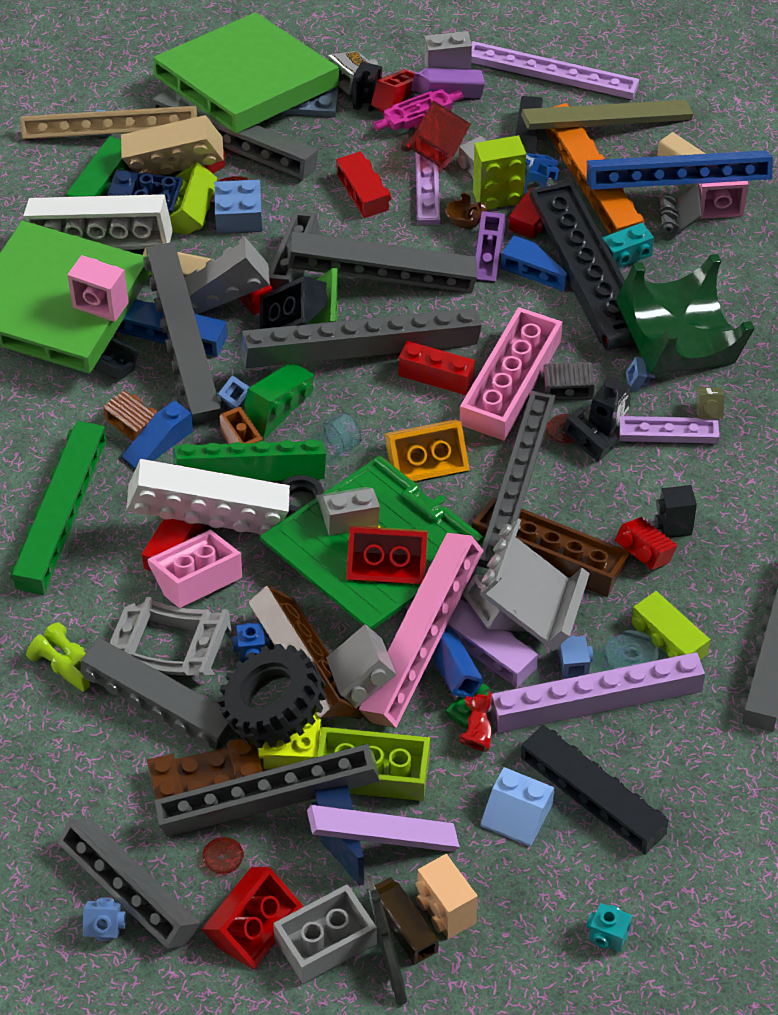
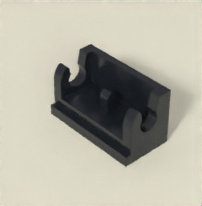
(364, 84)
(588, 436)

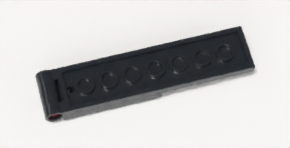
(585, 259)

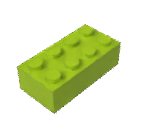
(399, 759)

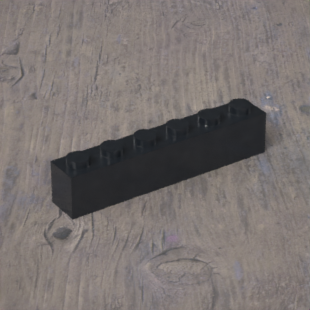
(594, 789)

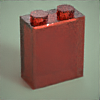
(438, 135)

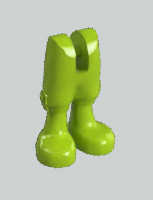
(65, 665)

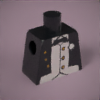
(612, 398)

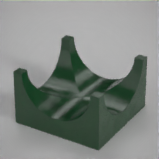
(681, 321)

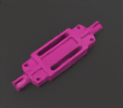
(409, 112)

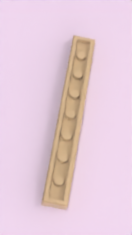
(101, 122)

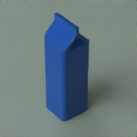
(456, 665)

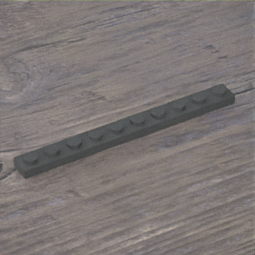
(519, 470)

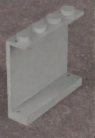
(532, 589)

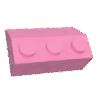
(196, 568)

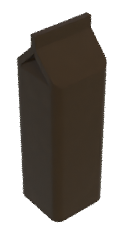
(406, 922)

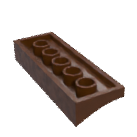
(565, 548)
(289, 625)

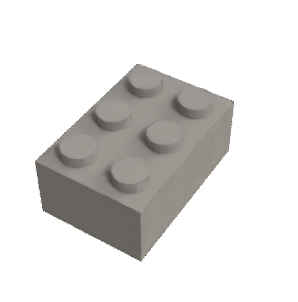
(325, 933)

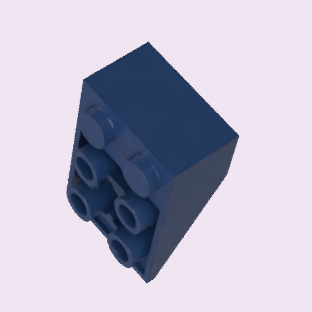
(137, 183)

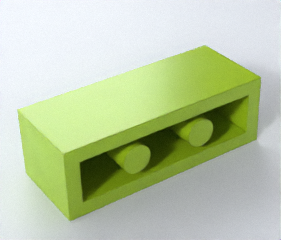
(669, 627)

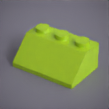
(192, 199)

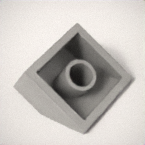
(349, 509)

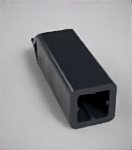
(528, 137)

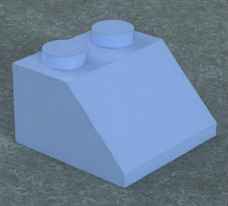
(517, 806)

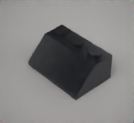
(293, 303)

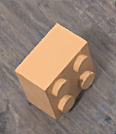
(446, 897)

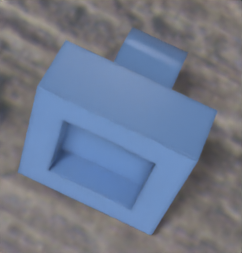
(638, 374)

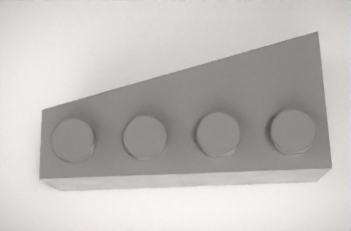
(228, 277)

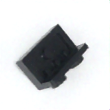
(117, 359)

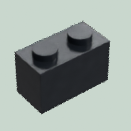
(676, 511)

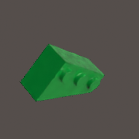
(277, 397)

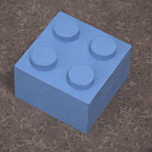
(238, 206)

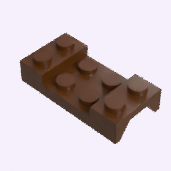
(201, 770)

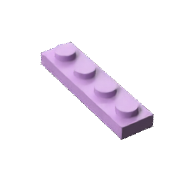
(668, 429)

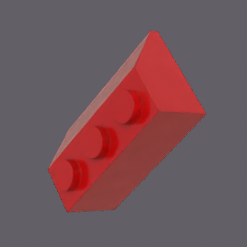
(386, 554)
(247, 915)

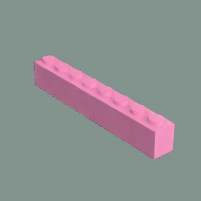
(423, 627)

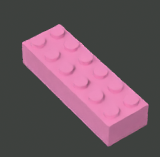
(510, 373)

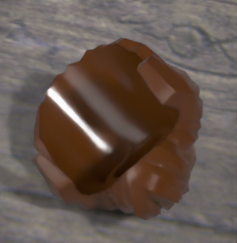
(464, 213)

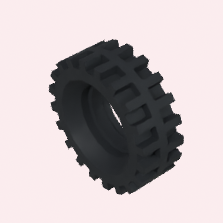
(285, 715)

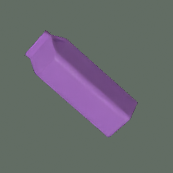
(450, 80)

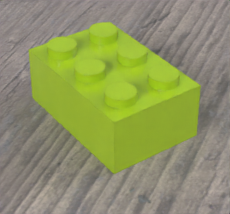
(499, 172)

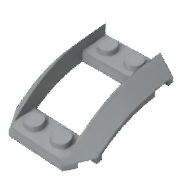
(208, 630)

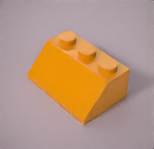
(428, 450)

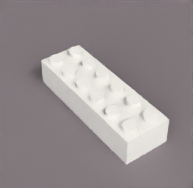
(110, 220)
(206, 497)

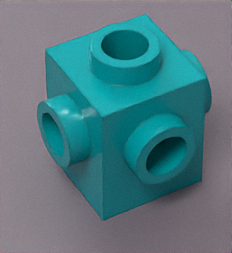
(609, 927)

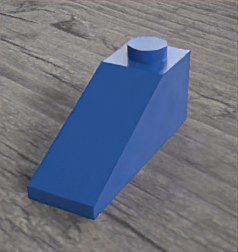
(531, 262)
(160, 434)

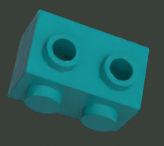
(630, 245)

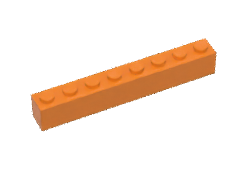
(611, 204)

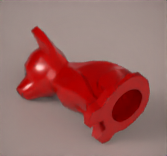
(479, 729)

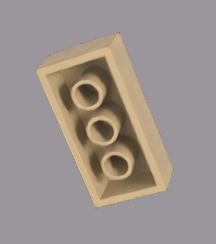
(172, 146)

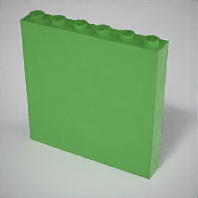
(245, 72)
(37, 298)

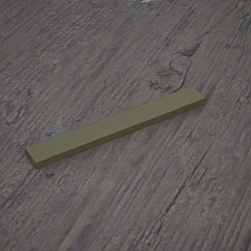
(606, 114)

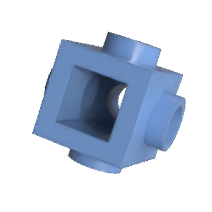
(103, 919)

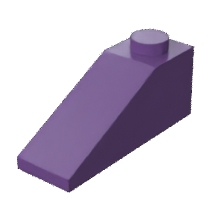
(489, 245)

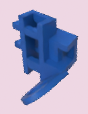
(539, 169)

